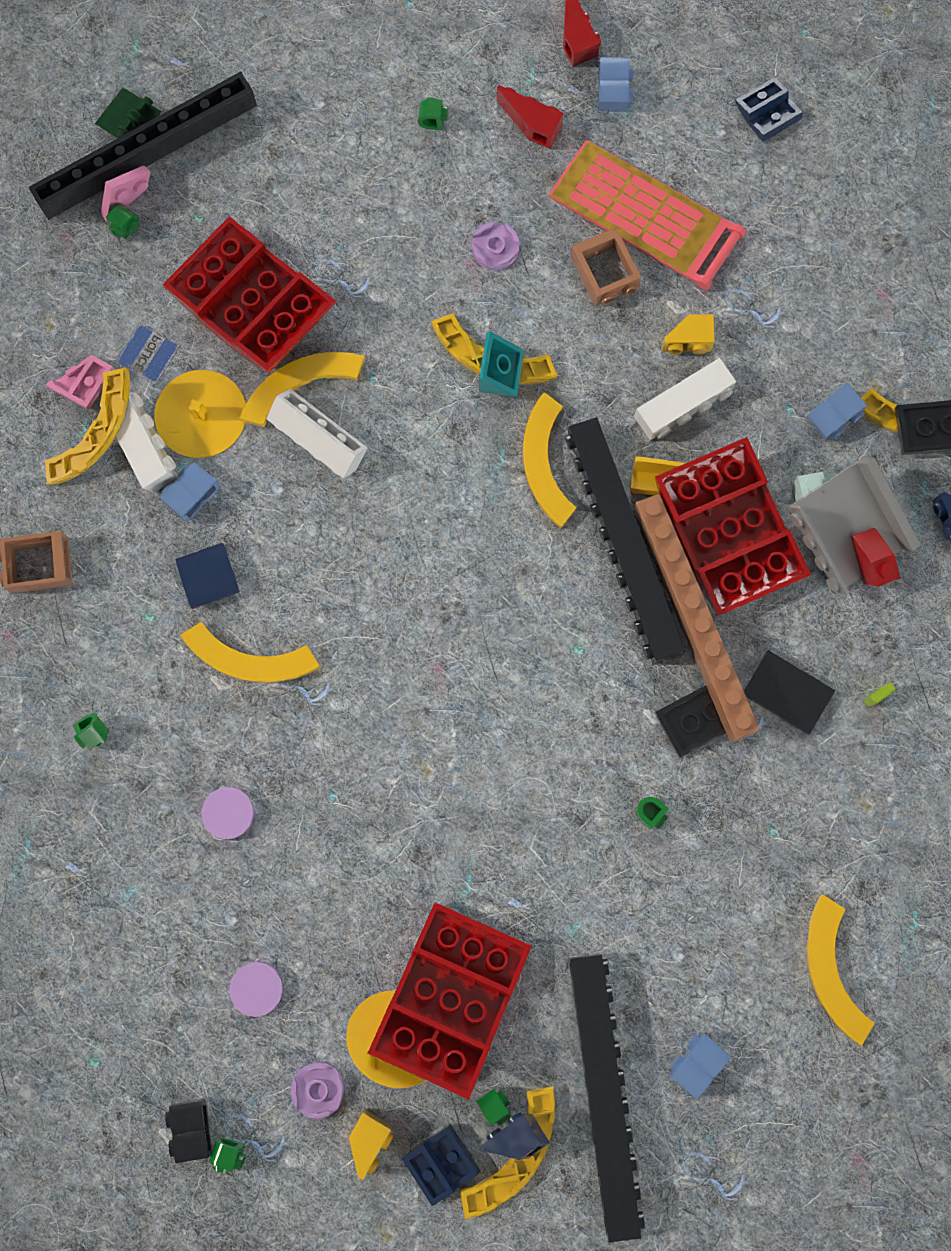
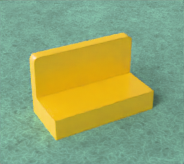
(644, 472)

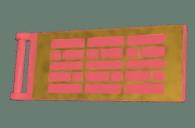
(645, 213)

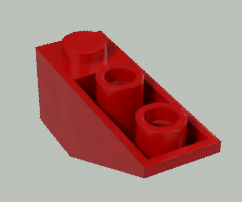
(579, 38)
(533, 118)

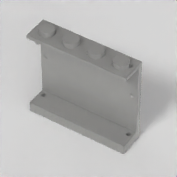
(846, 506)

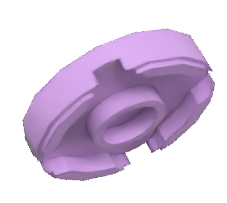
(495, 246)
(227, 813)
(256, 989)
(317, 1090)

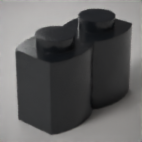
(189, 1131)

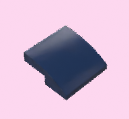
(768, 109)
(207, 575)
(441, 1164)

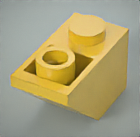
(692, 334)
(367, 1139)

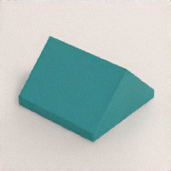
(500, 366)

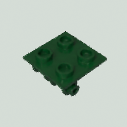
(126, 113)

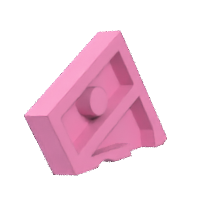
(124, 189)
(82, 382)

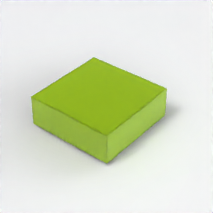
(880, 694)

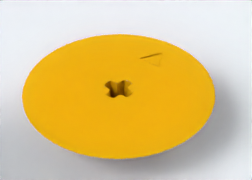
(183, 410)
(360, 1035)

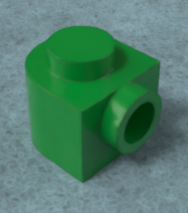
(432, 114)
(122, 221)
(90, 731)
(651, 812)
(494, 1107)
(227, 1155)

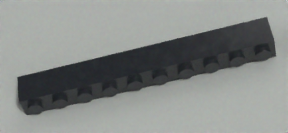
(144, 145)
(625, 541)
(605, 1099)

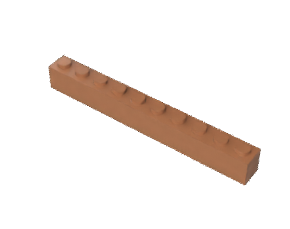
(695, 619)

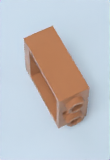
(595, 246)
(61, 561)

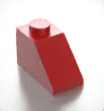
(875, 558)

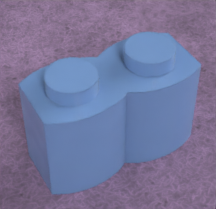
(614, 84)
(836, 412)
(189, 491)
(698, 1065)

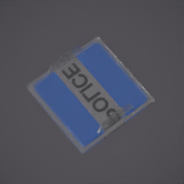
(147, 353)

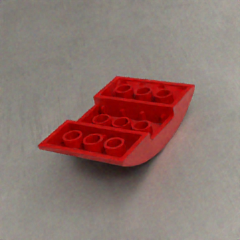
(248, 295)
(730, 527)
(450, 1001)

